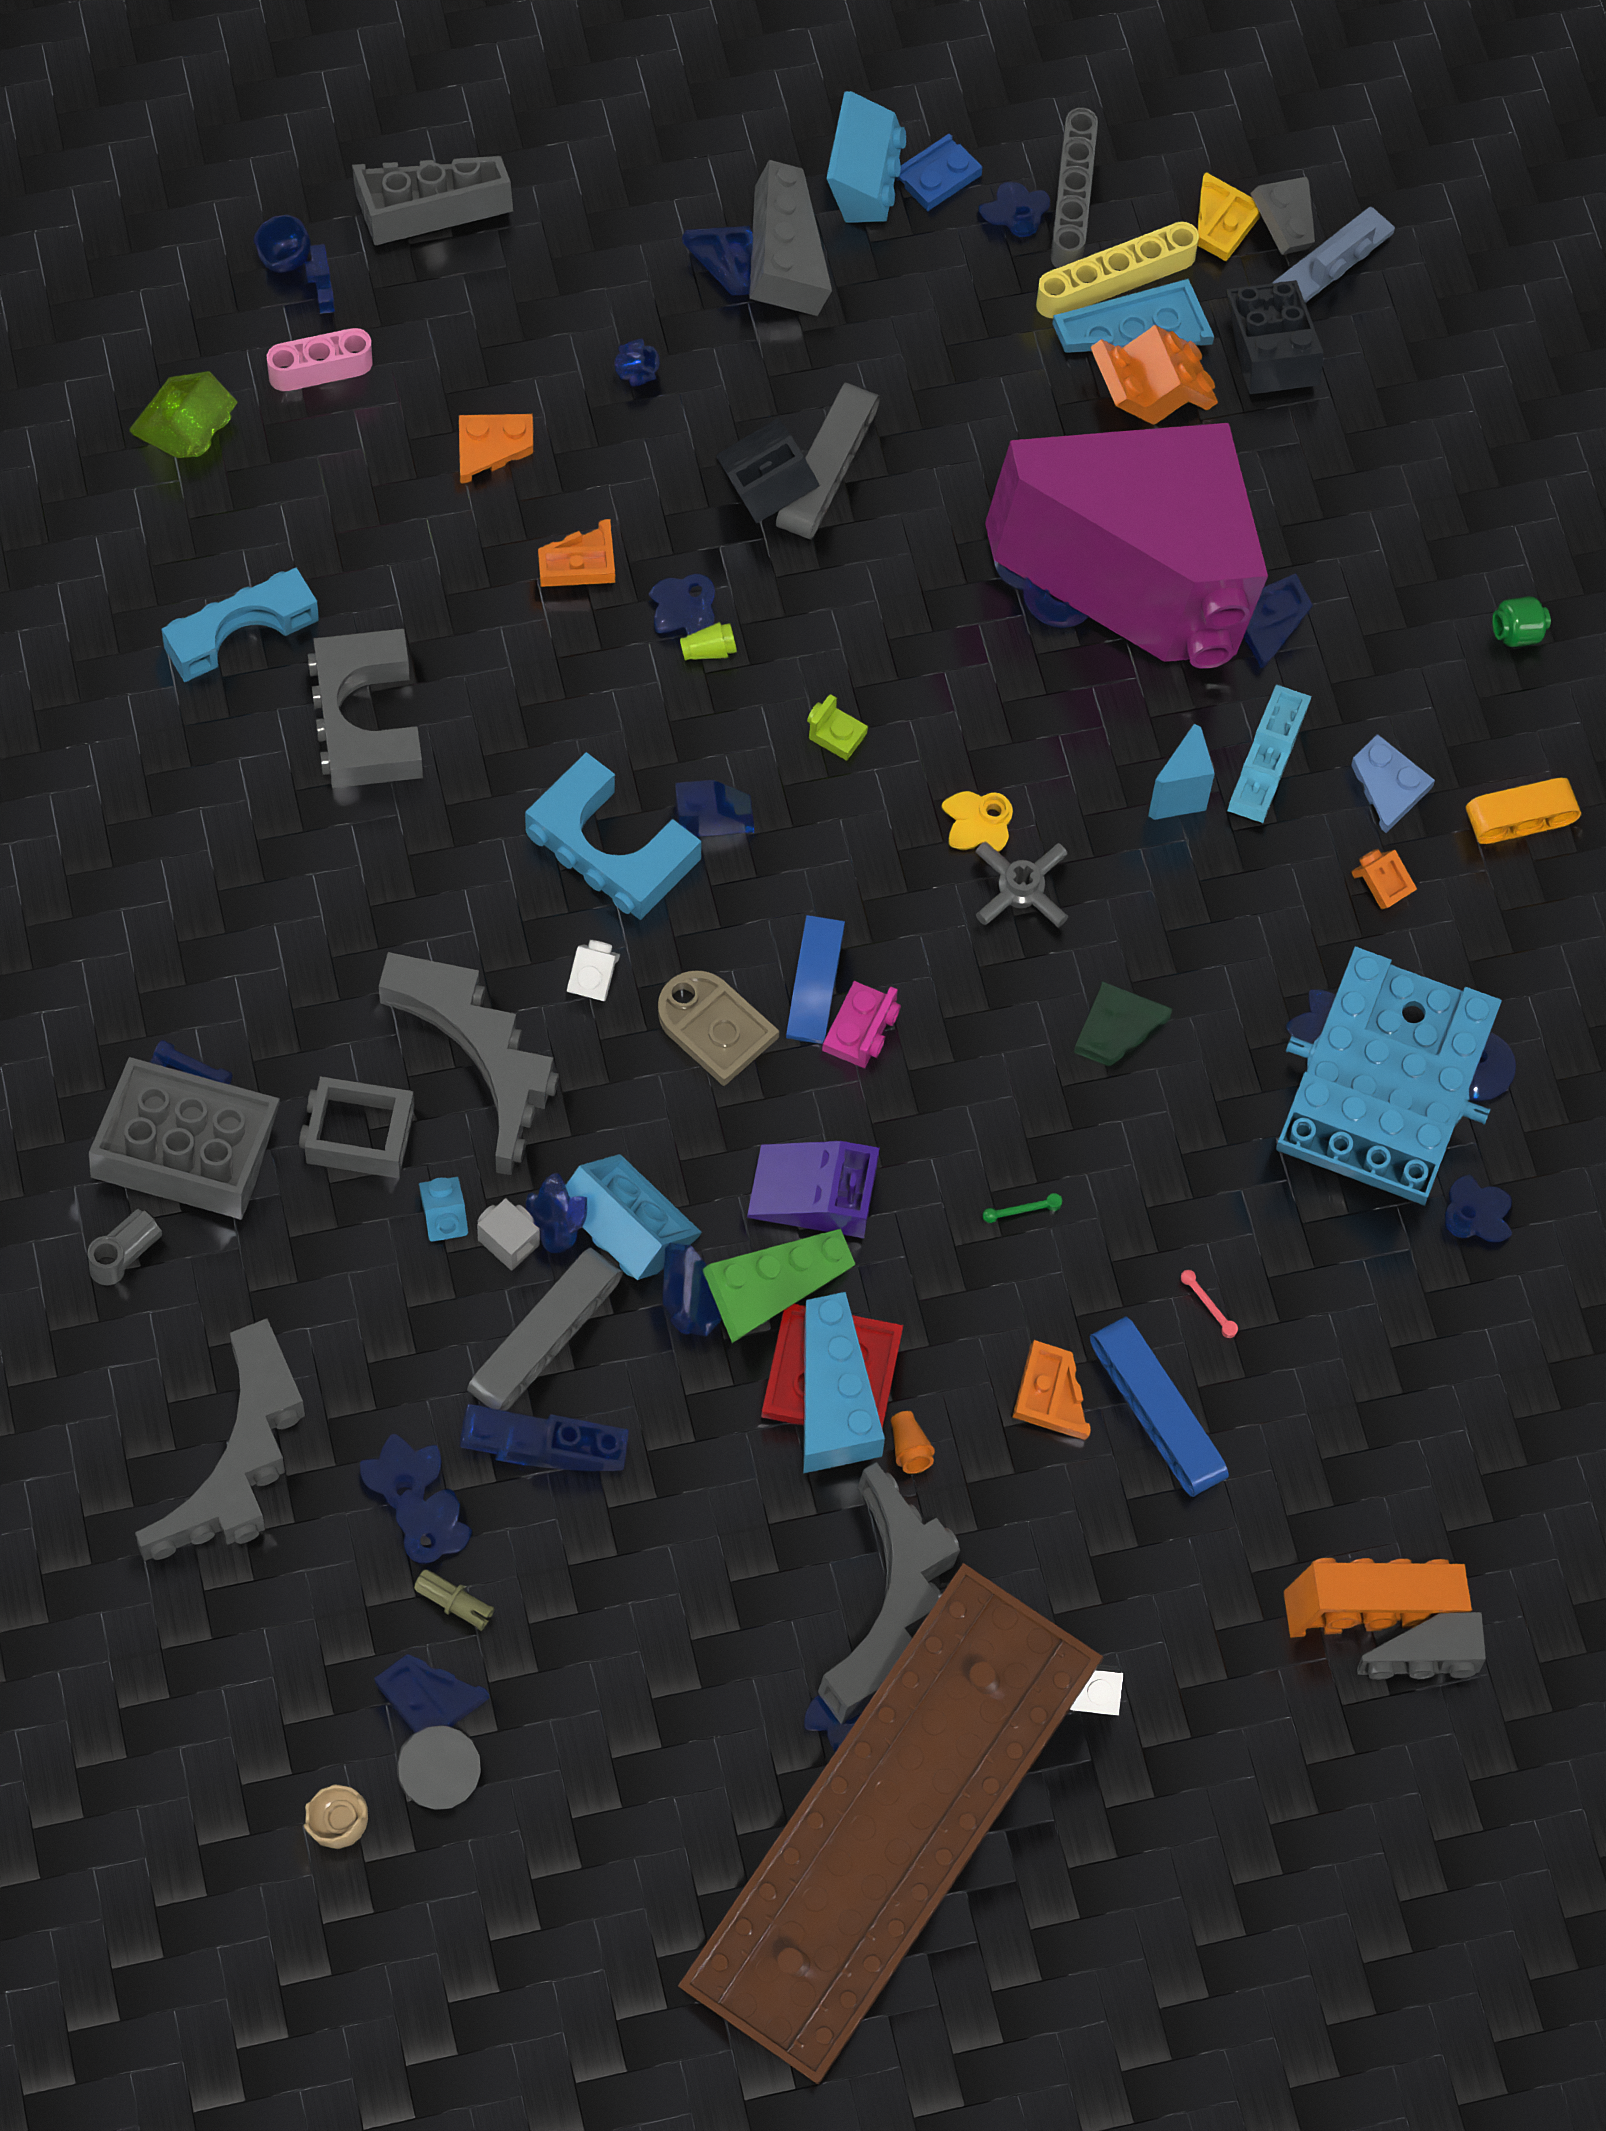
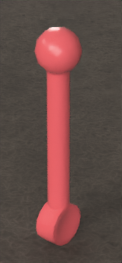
(1229, 1328)

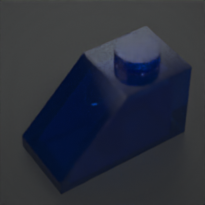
(712, 808)
(687, 1291)

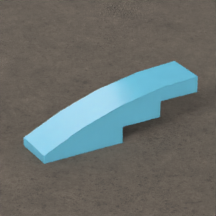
(1269, 753)

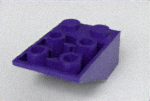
(815, 1185)

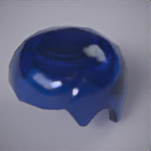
(282, 243)

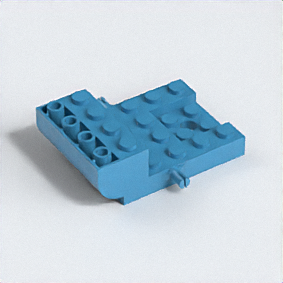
(1388, 1089)

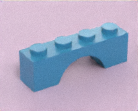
(279, 603)

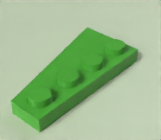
(770, 1280)

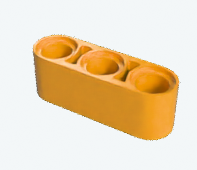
(1523, 810)

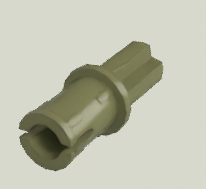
(453, 1599)

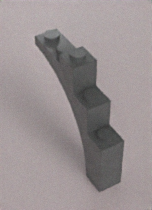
(453, 1003)
(251, 1458)
(913, 1558)

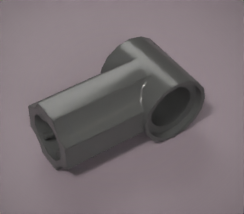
(123, 1245)

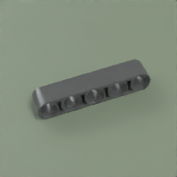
(1075, 173)
(831, 458)
(545, 1331)

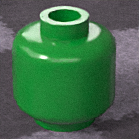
(1521, 621)

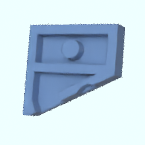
(1390, 780)

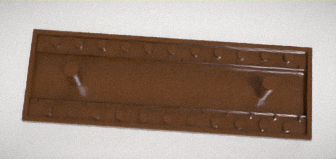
(890, 1823)

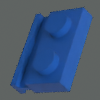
(939, 172)

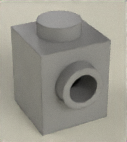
(508, 1232)

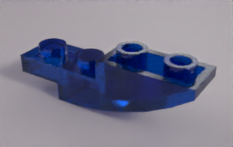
(542, 1442)

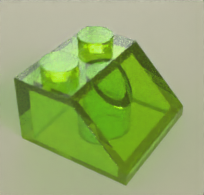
(185, 414)

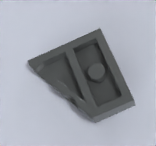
(1287, 213)

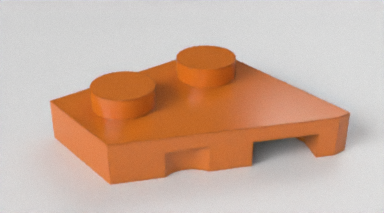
(579, 559)
(1050, 1392)

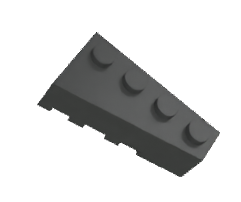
(430, 196)
(787, 248)

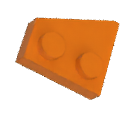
(493, 441)

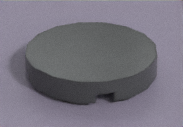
(438, 1767)

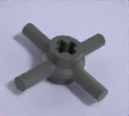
(1021, 884)

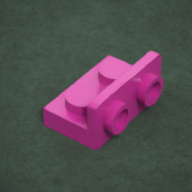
(860, 1024)

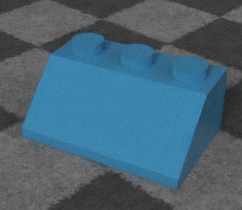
(865, 159)
(629, 1215)

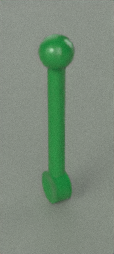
(1052, 1203)

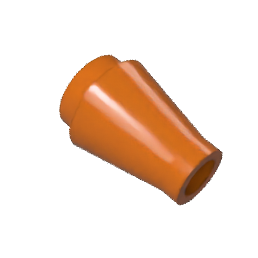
(911, 1445)

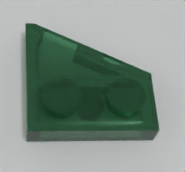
(1118, 1023)

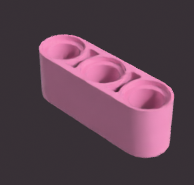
(302, 356)

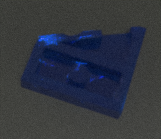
(725, 255)
(1276, 617)
(427, 1694)

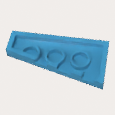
(1125, 318)

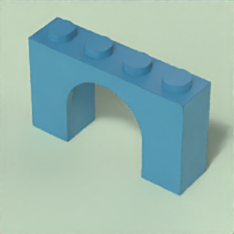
(631, 880)

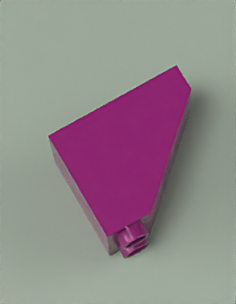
(1136, 534)

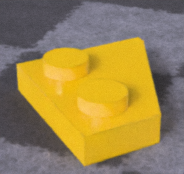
(1224, 217)

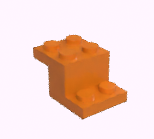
(1155, 374)

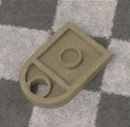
(716, 1025)

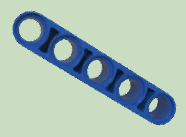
(1159, 1406)

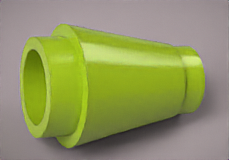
(709, 643)

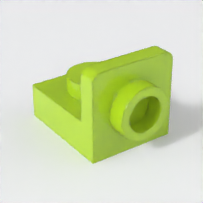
(835, 729)

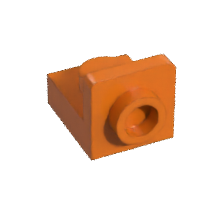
(1385, 877)

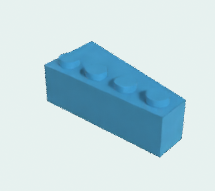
(838, 1397)

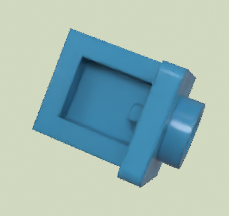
(444, 1208)

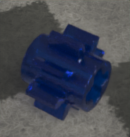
(637, 362)

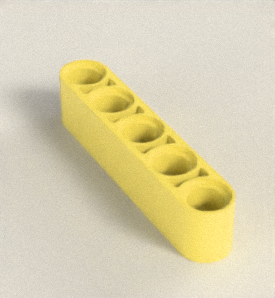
(1129, 257)

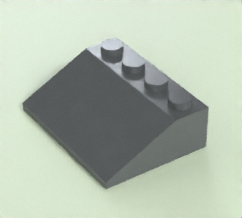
(183, 1138)

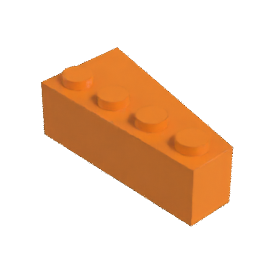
(1374, 1594)

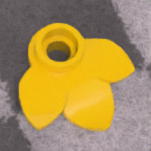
(974, 824)

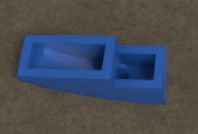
(815, 979)

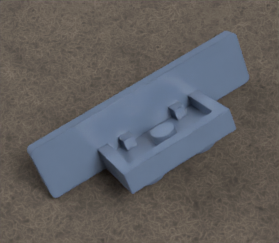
(1339, 253)

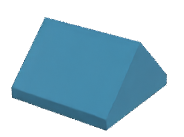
(1185, 779)

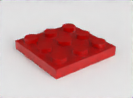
(785, 1387)

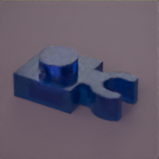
(318, 273)

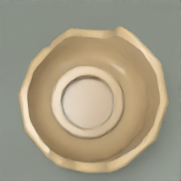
(336, 1816)

